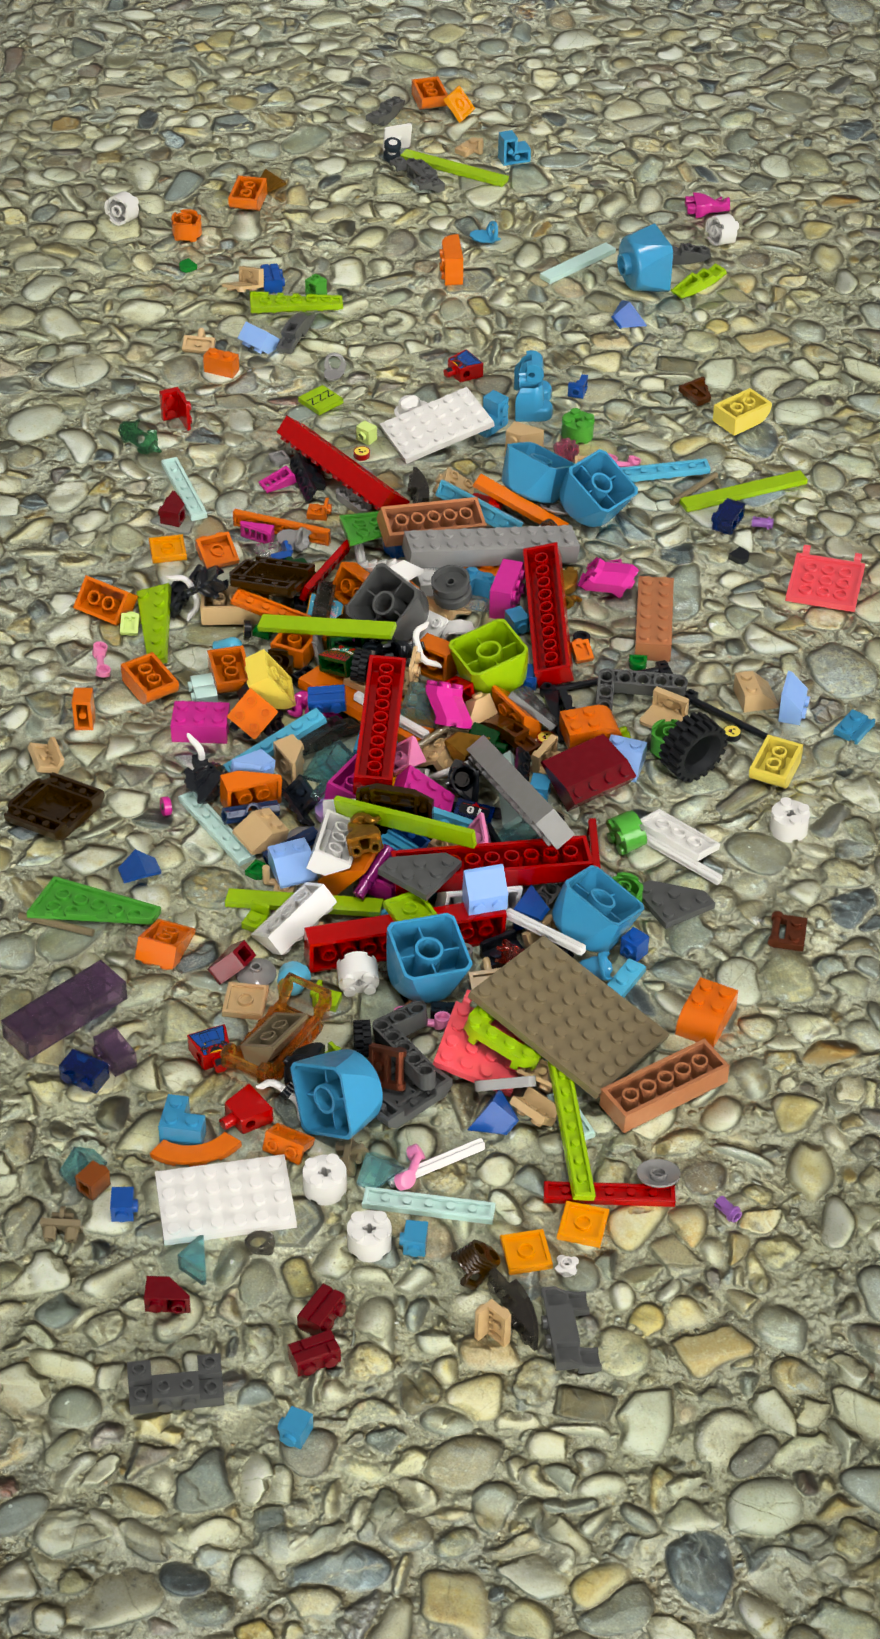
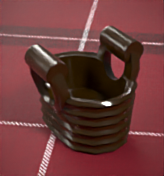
(475, 1259)

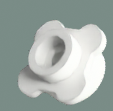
(566, 1270)

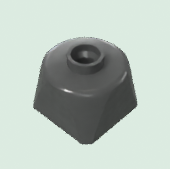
(390, 598)

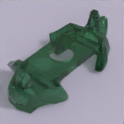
(129, 433)

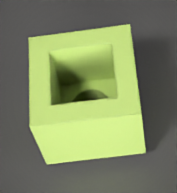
(366, 432)

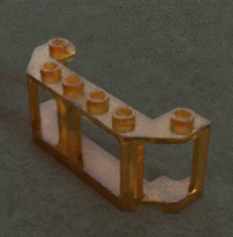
(232, 1055)

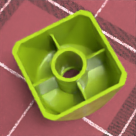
(491, 657)

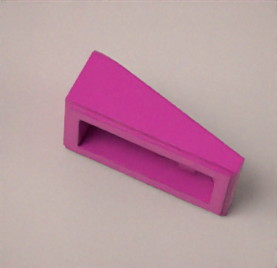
(282, 478)
(265, 534)

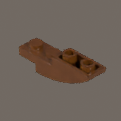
(512, 732)

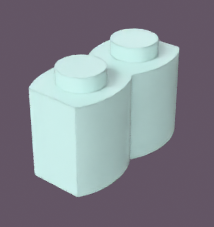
(202, 688)

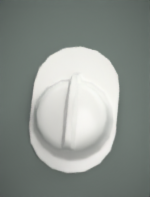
(407, 404)

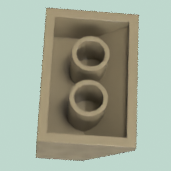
(272, 1037)

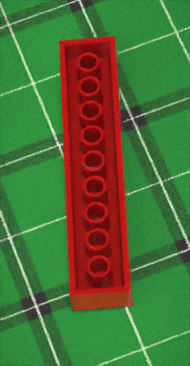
(339, 464)
(548, 614)
(380, 721)
(523, 861)
(331, 941)

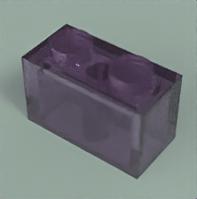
(115, 1051)

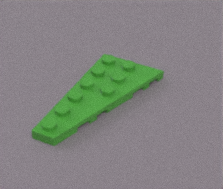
(360, 527)
(79, 902)

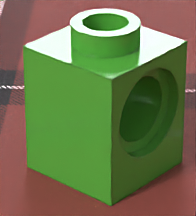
(316, 285)

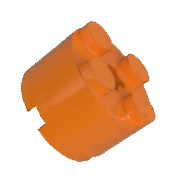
(186, 225)

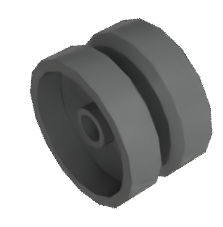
(451, 587)

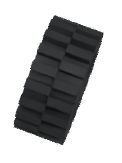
(693, 747)

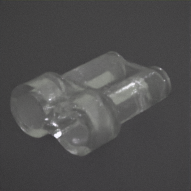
(267, 548)

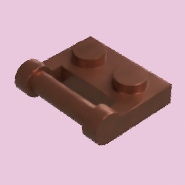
(794, 933)
(380, 1058)

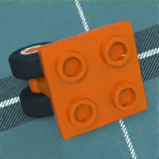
(251, 715)

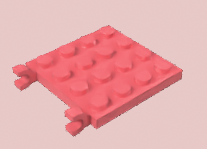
(825, 581)
(471, 1061)

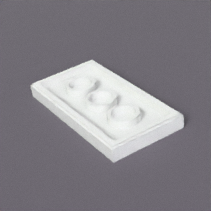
(678, 835)

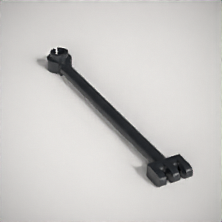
(547, 687)
(693, 699)

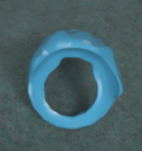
(486, 236)
(599, 966)

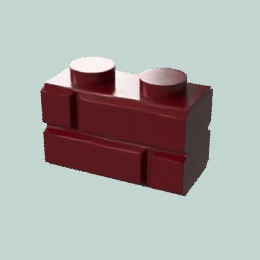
(321, 1310)
(314, 1353)

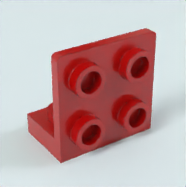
(175, 405)

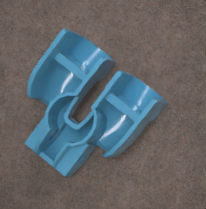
(534, 393)

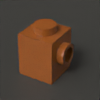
(93, 1180)

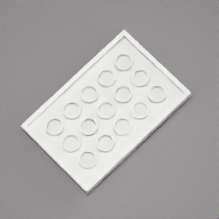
(436, 425)
(225, 1199)

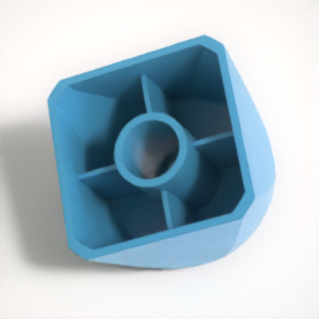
(646, 260)
(534, 472)
(596, 490)
(595, 909)
(426, 957)
(336, 1093)

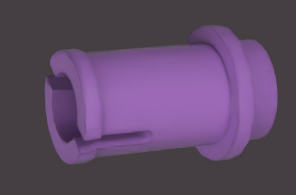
(763, 522)
(732, 1212)

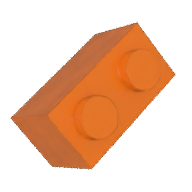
(221, 362)
(83, 708)

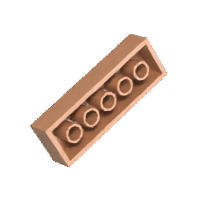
(428, 515)
(654, 618)
(664, 1085)

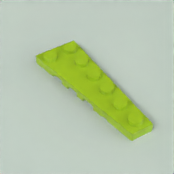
(263, 302)
(155, 619)

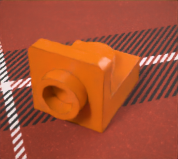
(318, 511)
(581, 650)

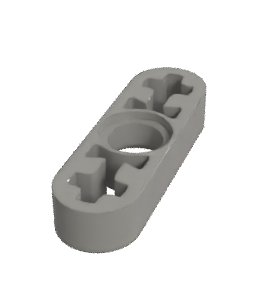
(346, 497)
(505, 1083)

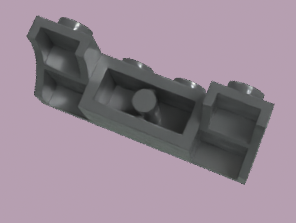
(420, 173)
(562, 1331)
(175, 1390)

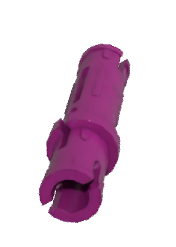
(368, 879)

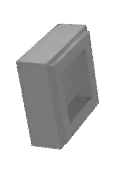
(279, 458)

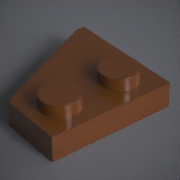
(696, 391)

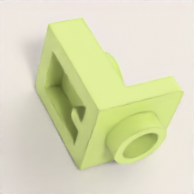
(130, 623)

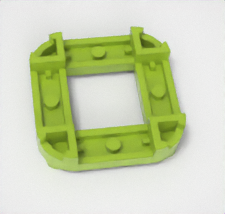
(479, 1029)

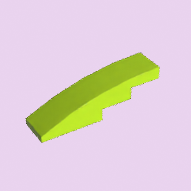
(697, 282)

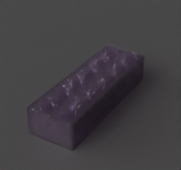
(64, 1009)

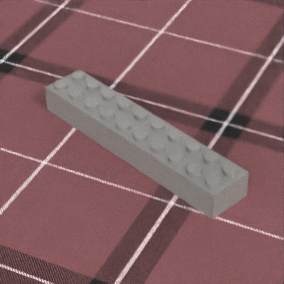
(484, 545)
(519, 793)

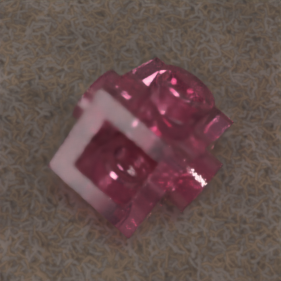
(570, 445)

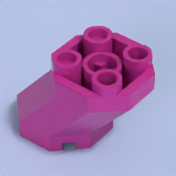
(608, 577)
(448, 704)

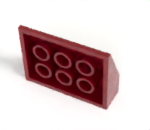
(588, 771)

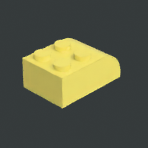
(741, 411)
(270, 680)
(776, 761)

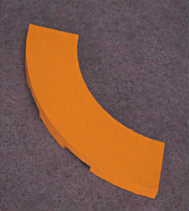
(196, 1154)

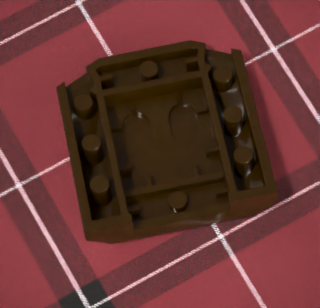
(272, 576)
(396, 798)
(54, 806)

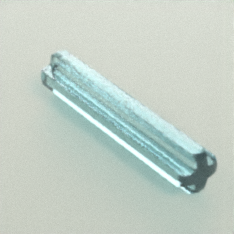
(319, 791)

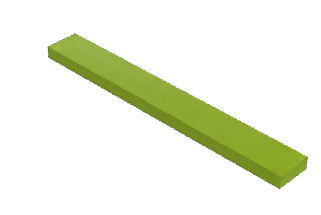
(458, 168)
(743, 490)
(327, 626)
(408, 822)
(345, 904)
(572, 1136)

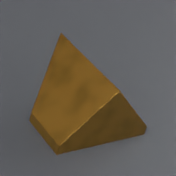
(273, 181)
(458, 743)

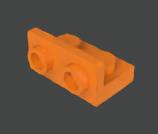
(287, 1141)

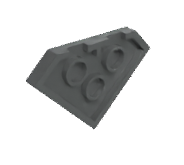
(531, 704)
(420, 873)
(674, 903)

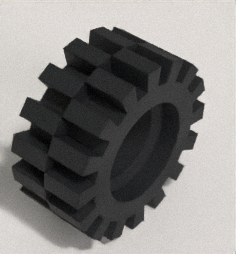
(360, 665)
(362, 1036)

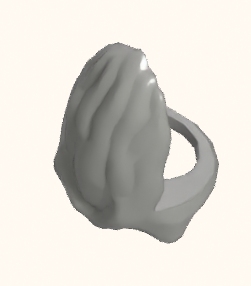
(334, 374)
(297, 538)

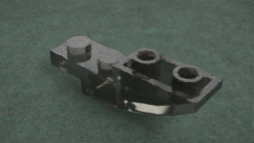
(418, 486)
(323, 599)
(332, 730)
(519, 1305)

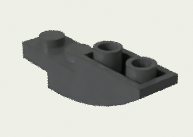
(387, 112)
(690, 254)
(293, 330)

